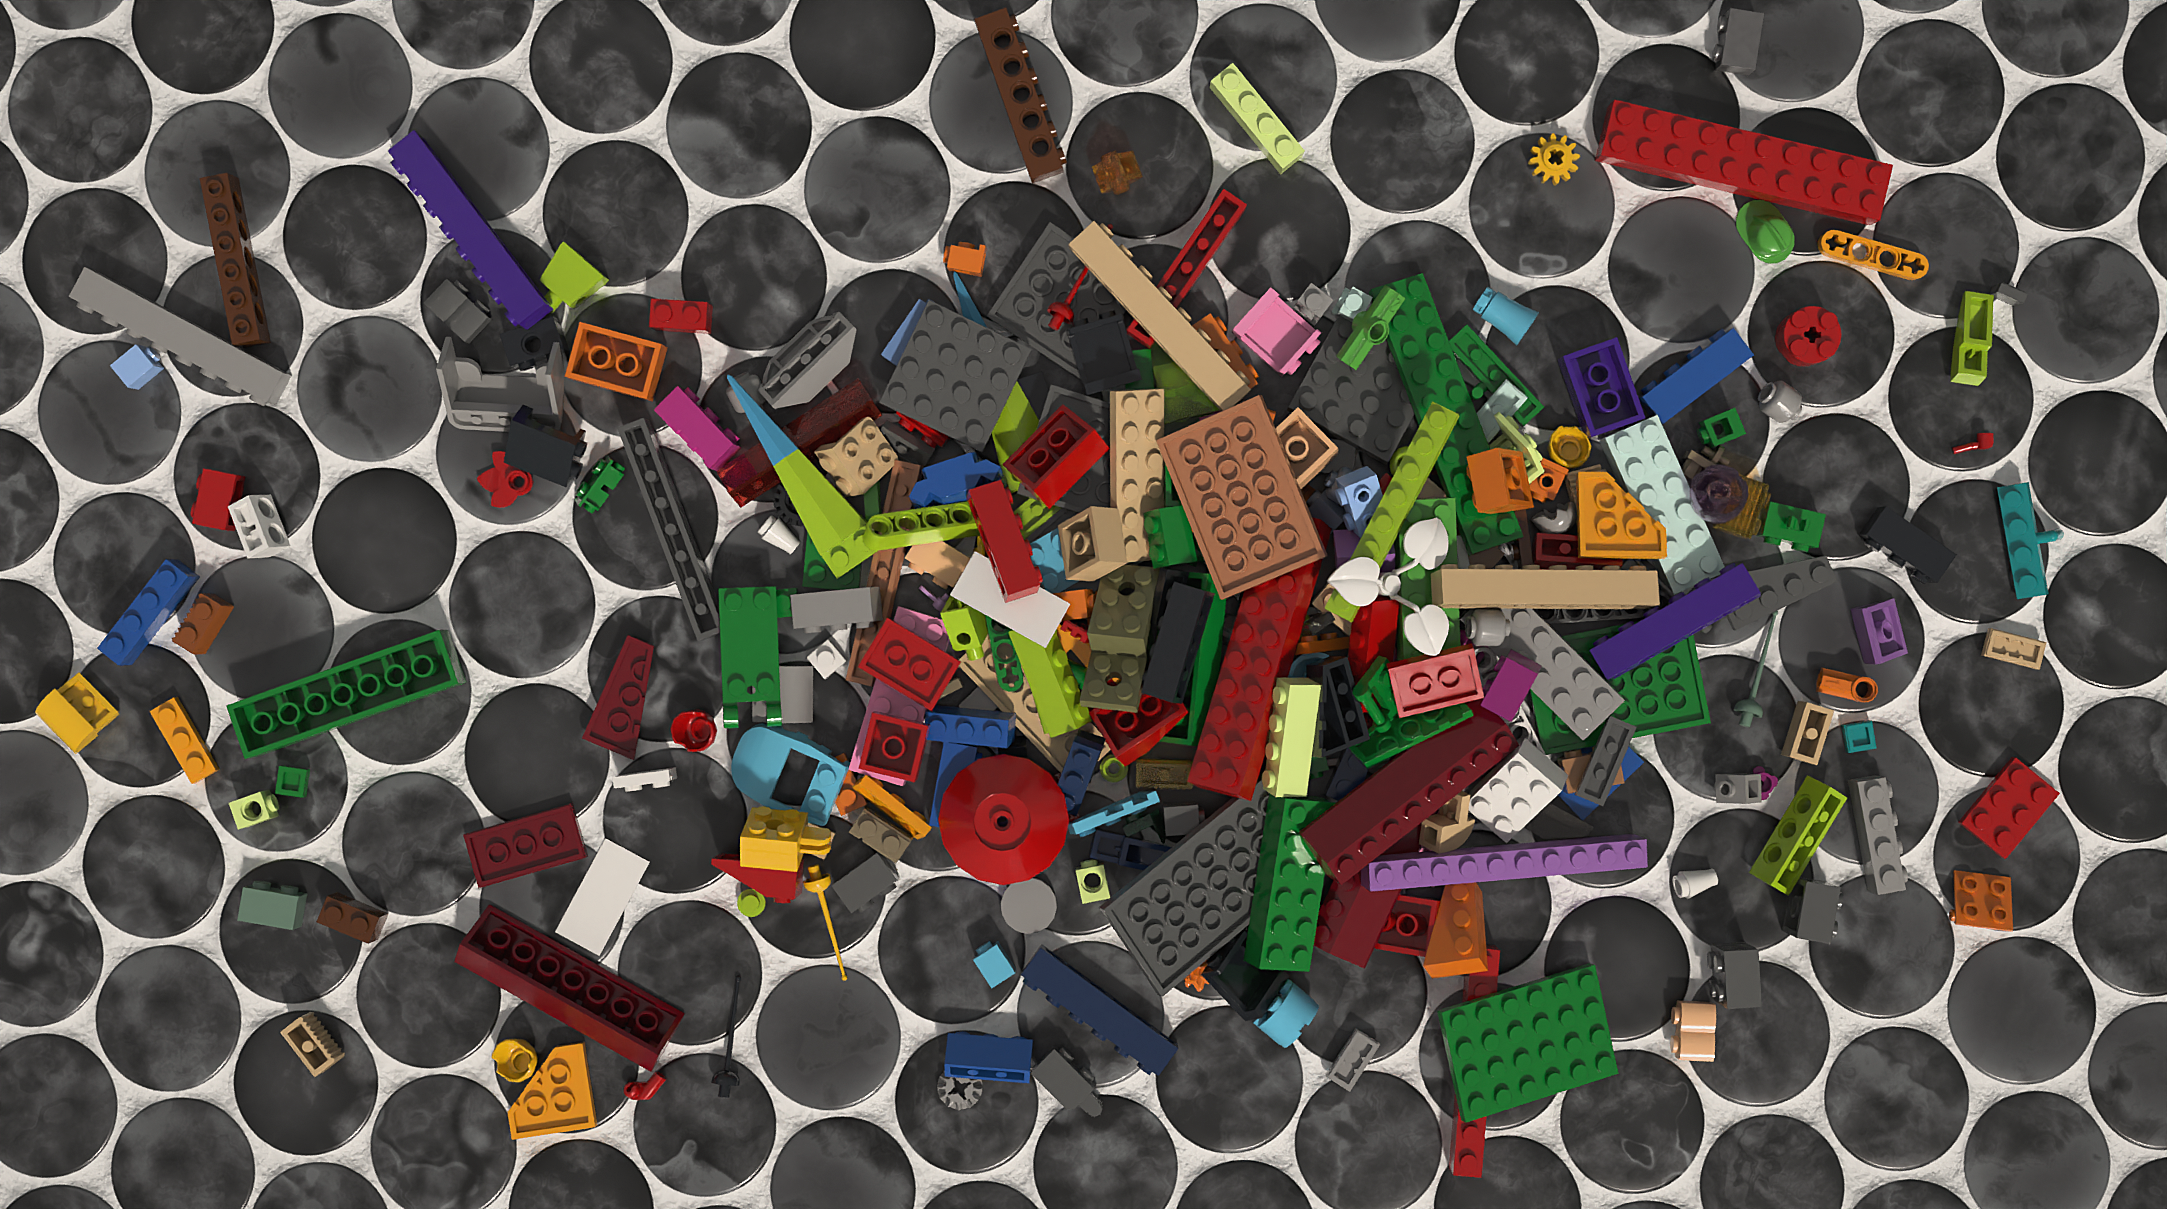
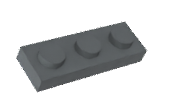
(1605, 760)

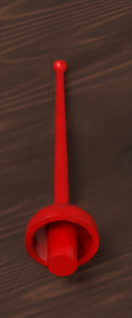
(1062, 311)

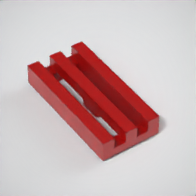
(1077, 628)

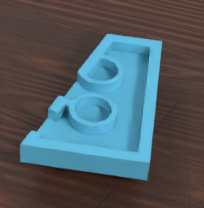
(1112, 813)

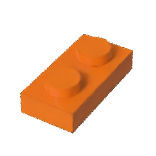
(1328, 642)
(848, 797)

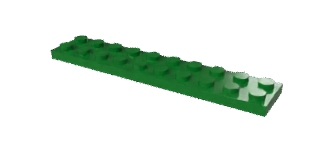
(1434, 376)

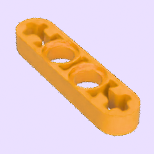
(1873, 252)

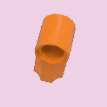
(1844, 685)

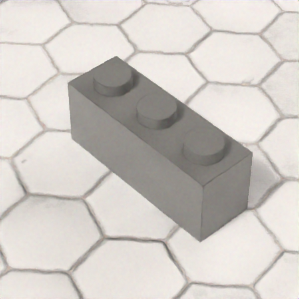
(836, 609)

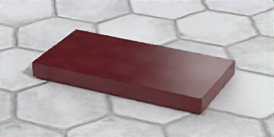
(525, 845)

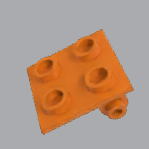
(1982, 901)

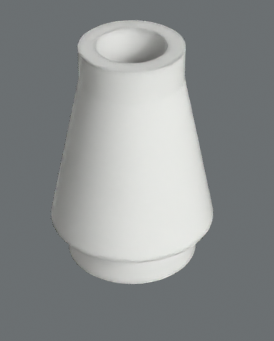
(778, 534)
(1693, 882)

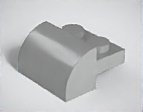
(795, 696)

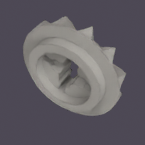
(956, 1100)

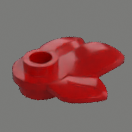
(502, 481)

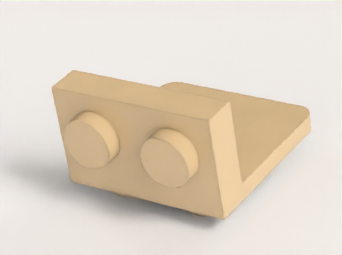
(857, 458)

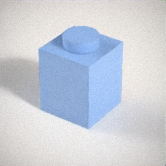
(137, 366)

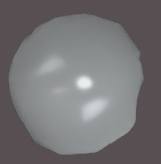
(1557, 522)

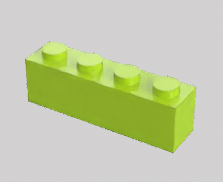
(1051, 683)

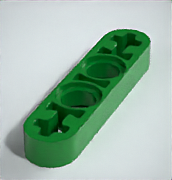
(997, 638)

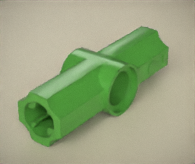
(1370, 327)

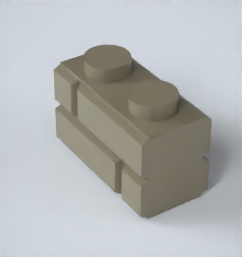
(881, 834)

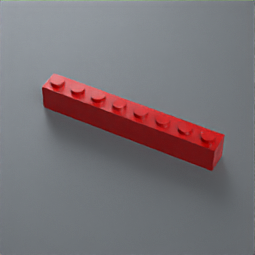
(1469, 1137)

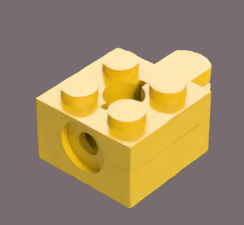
(780, 839)

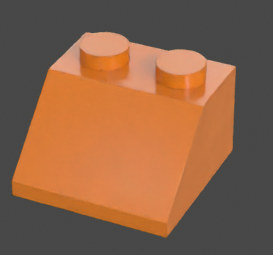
(1499, 481)

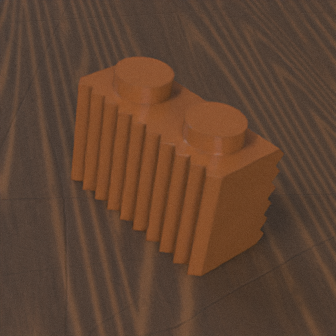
(202, 623)

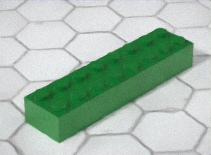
(346, 693)

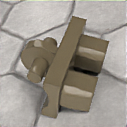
(1695, 463)

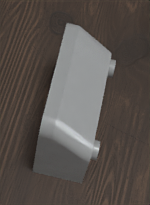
(493, 400)

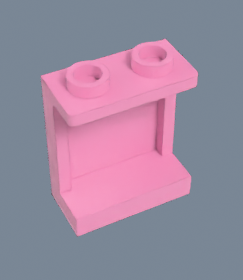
(1277, 333)

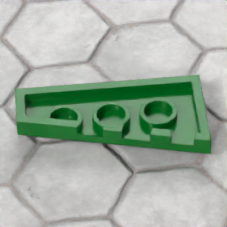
(1408, 732)

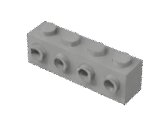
(1877, 834)

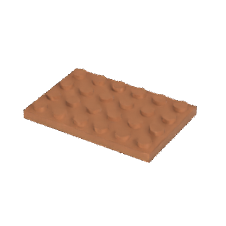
(1241, 497)

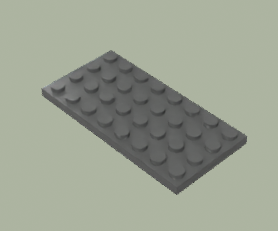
(1192, 894)

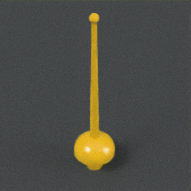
(818, 883)

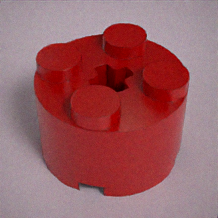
(1818, 323)

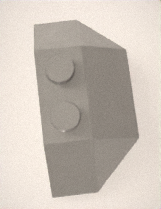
(808, 361)

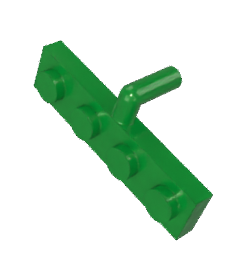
(1490, 372)

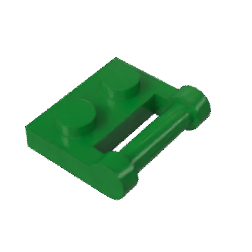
(1377, 681)

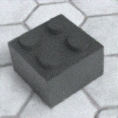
(1813, 910)
(1735, 975)

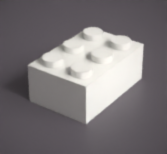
(1516, 790)

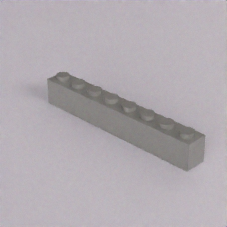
(179, 335)

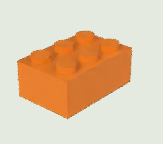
(616, 361)

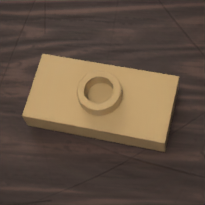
(2013, 648)

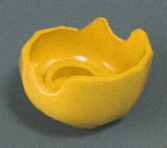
(1569, 447)
(515, 1059)

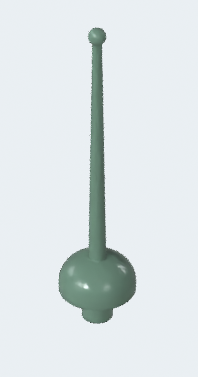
(1748, 707)

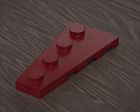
(620, 707)

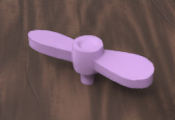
(939, 602)

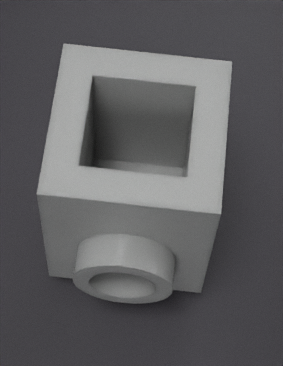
(1738, 788)

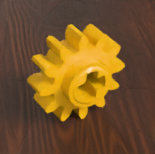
(1554, 170)

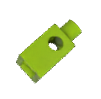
(570, 278)
(964, 627)

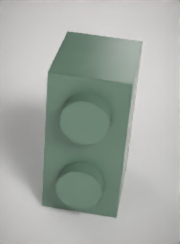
(272, 906)

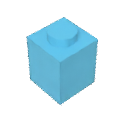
(994, 963)

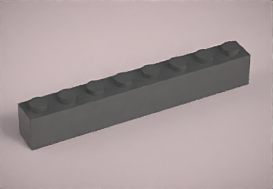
(672, 527)

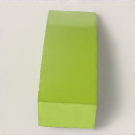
(1972, 339)

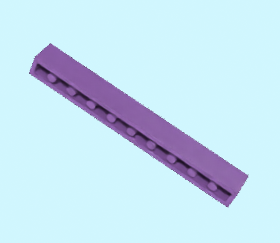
(1505, 862)

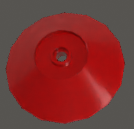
(1010, 789)

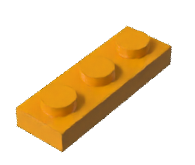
(184, 740)
(892, 806)

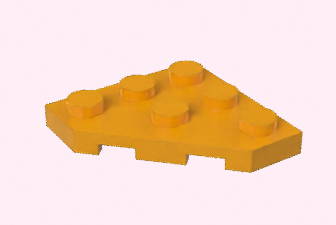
(1614, 522)
(556, 1097)

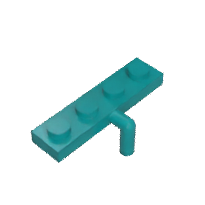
(2024, 540)

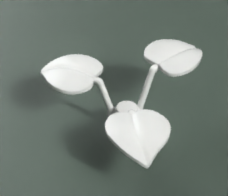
(1361, 582)

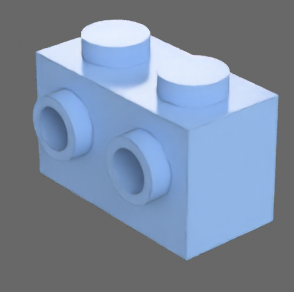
(1360, 495)

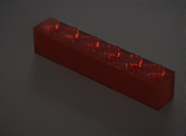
(823, 424)

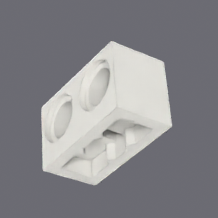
(259, 526)

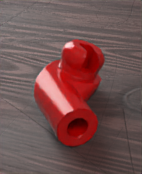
(644, 1090)

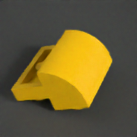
(76, 712)

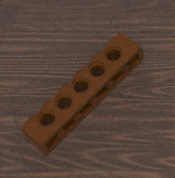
(1002, 24)
(235, 260)

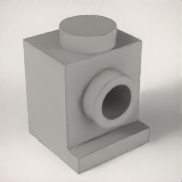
(1312, 304)

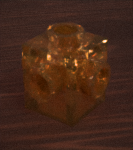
(1111, 173)

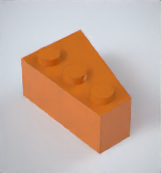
(1458, 933)

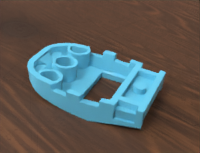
(762, 758)

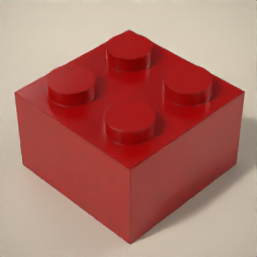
(894, 746)

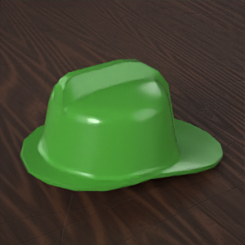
(1765, 231)

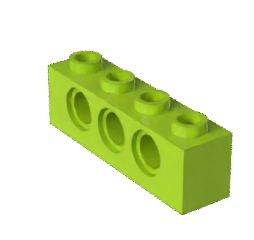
(1798, 835)

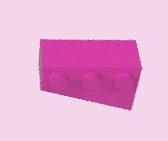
(698, 427)

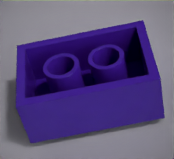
(1601, 388)

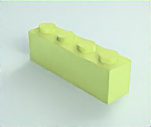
(1256, 118)
(1291, 737)

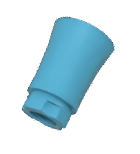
(1505, 314)

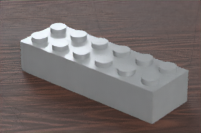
(1565, 679)

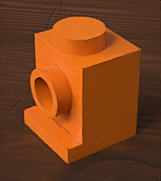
(965, 258)
(1556, 474)

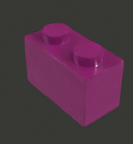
(1510, 685)

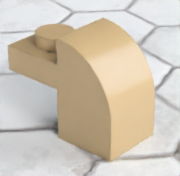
(1448, 828)

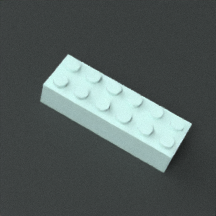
(1652, 475)

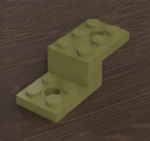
(1120, 639)

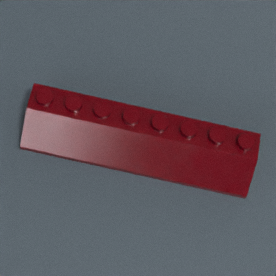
(1406, 793)
(1354, 916)
(569, 987)

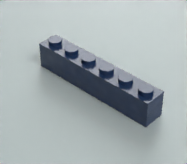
(1099, 1010)

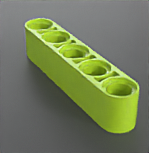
(920, 531)

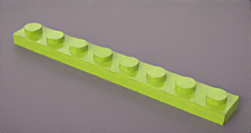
(1400, 495)

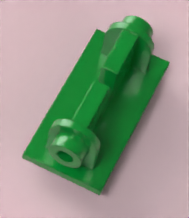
(591, 491)

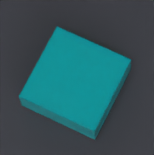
(1859, 736)

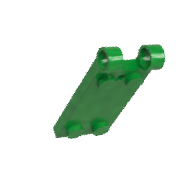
(749, 651)

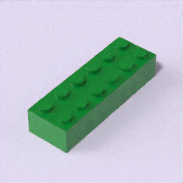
(1205, 669)
(1286, 888)

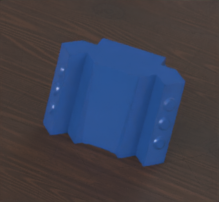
(951, 480)

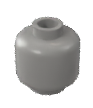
(750, 384)
(1780, 401)
(1487, 627)

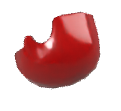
(694, 730)

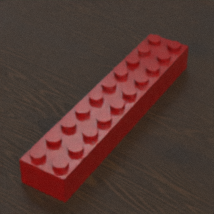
(1743, 162)
(1242, 701)

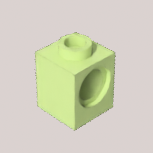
(243, 811)
(1097, 893)

